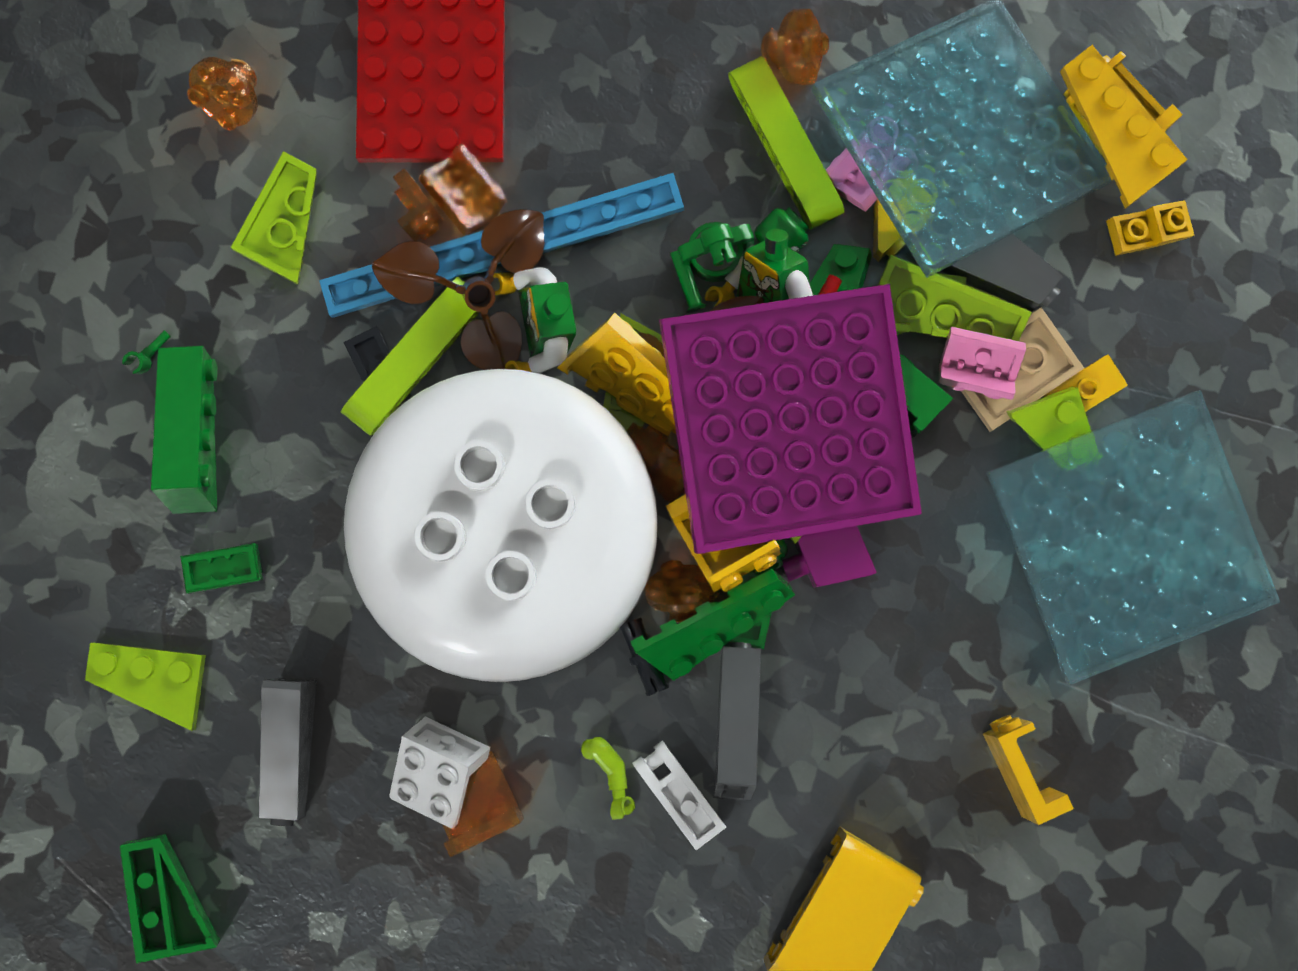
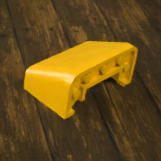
(847, 911)

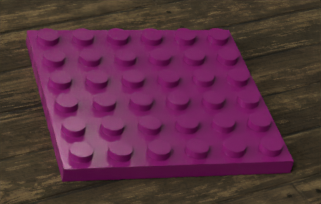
(790, 417)

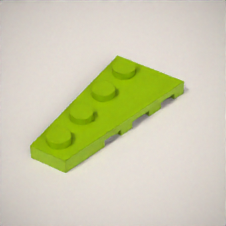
(940, 303)

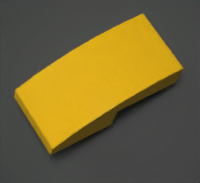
(1150, 228)

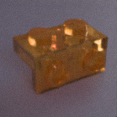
(464, 190)
(660, 459)

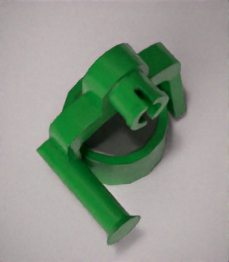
(711, 255)

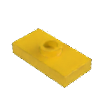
(1095, 382)

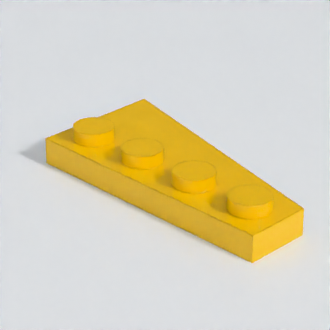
(1126, 133)

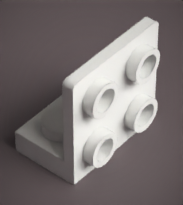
(435, 770)

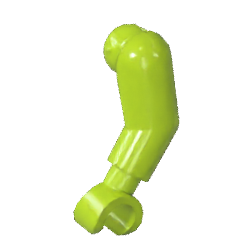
(615, 769)

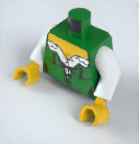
(767, 271)
(545, 314)

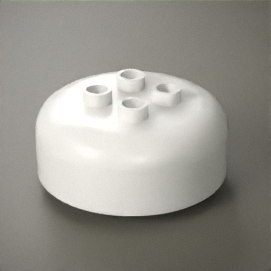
(500, 525)

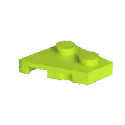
(1053, 418)

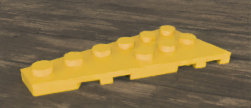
(627, 368)

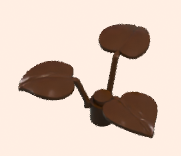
(513, 240)

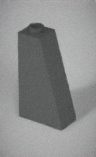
(1010, 272)
(737, 722)
(285, 748)

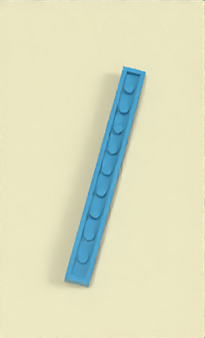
(562, 228)

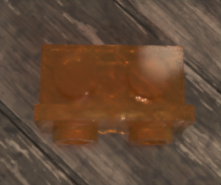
(423, 218)

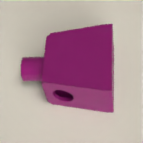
(830, 557)

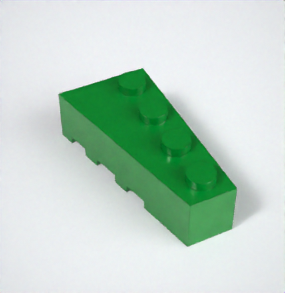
(185, 430)

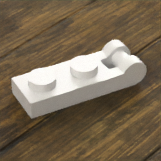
(680, 796)

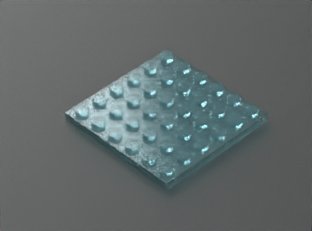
(962, 135)
(1133, 537)

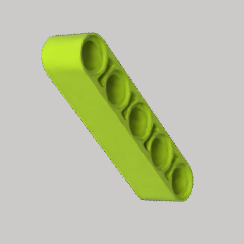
(786, 142)
(409, 361)

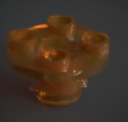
(796, 47)
(224, 90)
(678, 590)

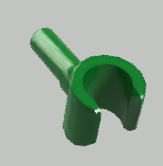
(146, 354)

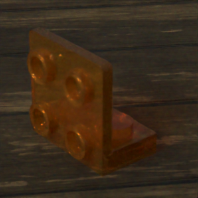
(486, 809)

